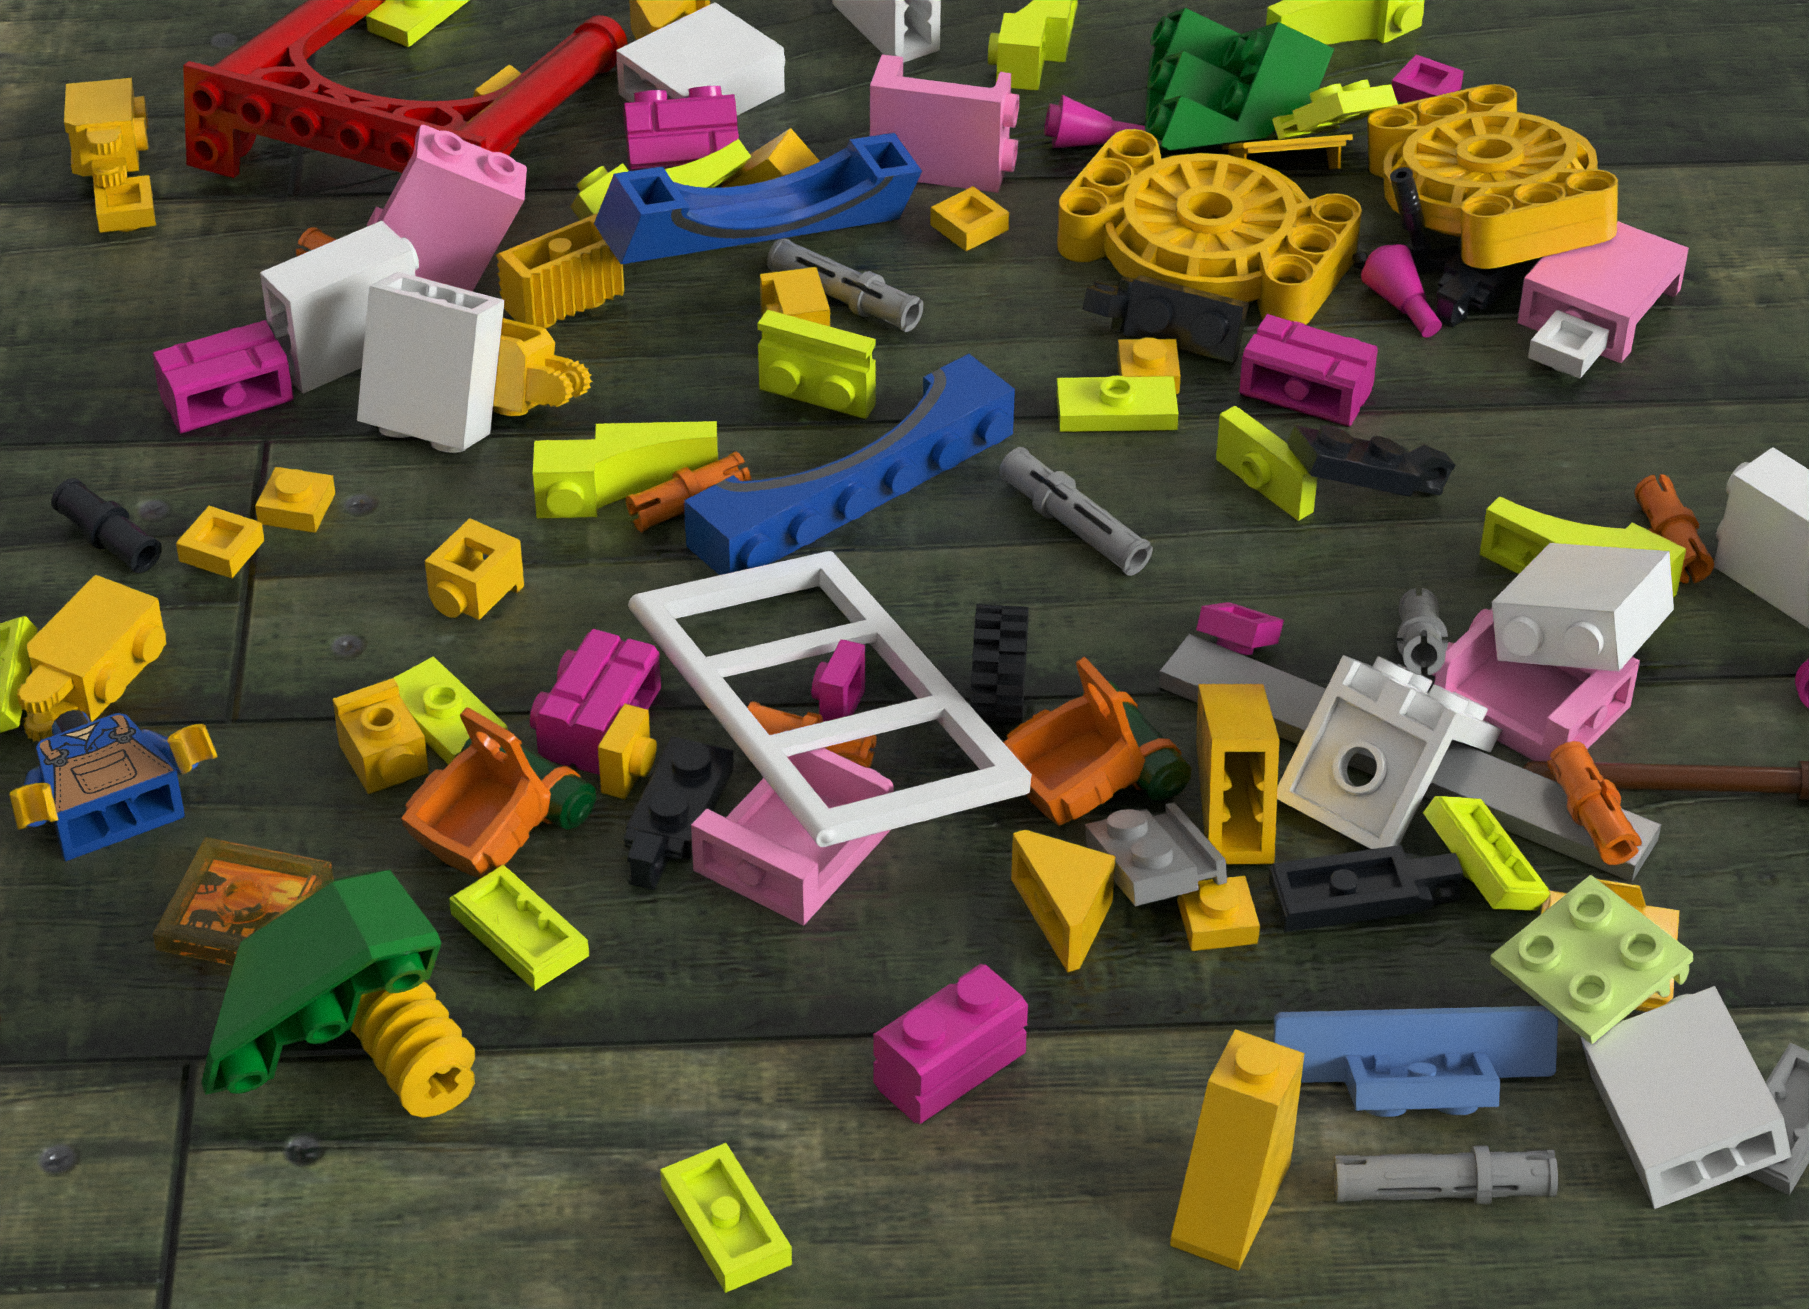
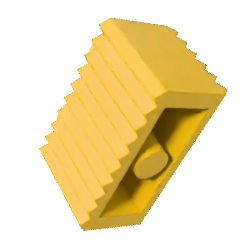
(559, 274)

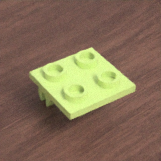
(1592, 959)

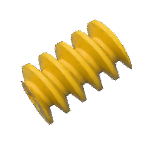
(416, 1049)

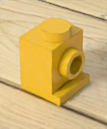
(795, 294)
(466, 582)
(380, 736)

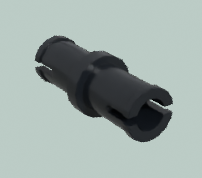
(106, 525)

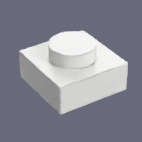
(1568, 344)

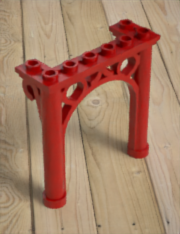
(277, 95)

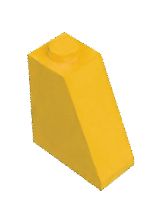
(1238, 771)
(1239, 1149)

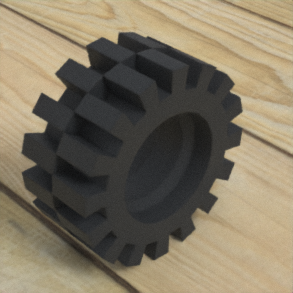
(999, 662)

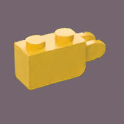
(105, 129)
(532, 373)
(89, 653)

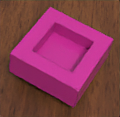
(1425, 79)
(1239, 627)
(841, 681)

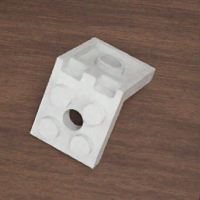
(1403, 727)

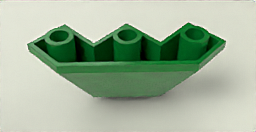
(1226, 85)
(308, 972)

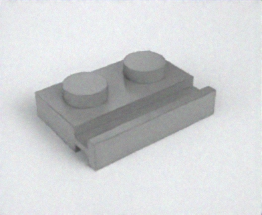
(1156, 853)

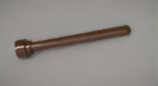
(1699, 777)

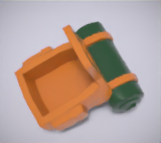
(1093, 750)
(492, 798)

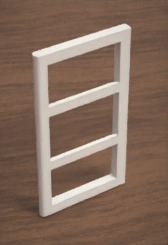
(1000, 771)

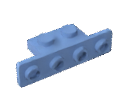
(1422, 1055)

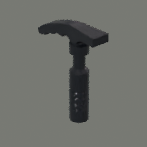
(1413, 220)

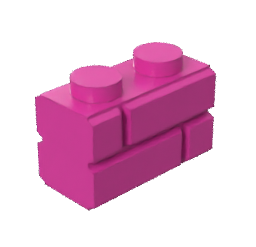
(678, 130)
(1308, 370)
(222, 376)
(590, 695)
(950, 1043)

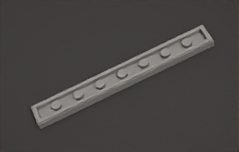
(1516, 797)

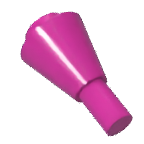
(1079, 125)
(1394, 277)

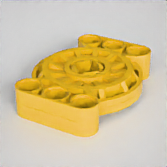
(1495, 175)
(1209, 225)

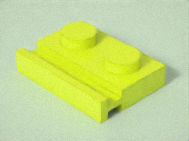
(1334, 107)
(817, 364)

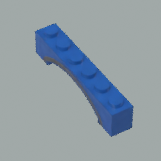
(657, 218)
(761, 521)

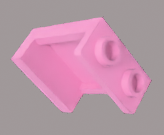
(948, 128)
(454, 206)
(1605, 284)
(1534, 702)
(769, 853)

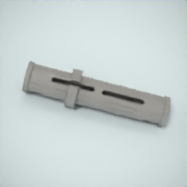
(863, 292)
(1057, 497)
(1421, 632)
(1456, 1175)

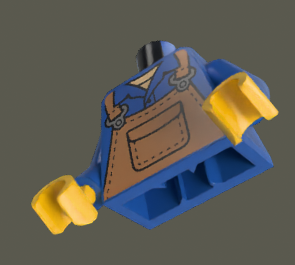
(107, 780)

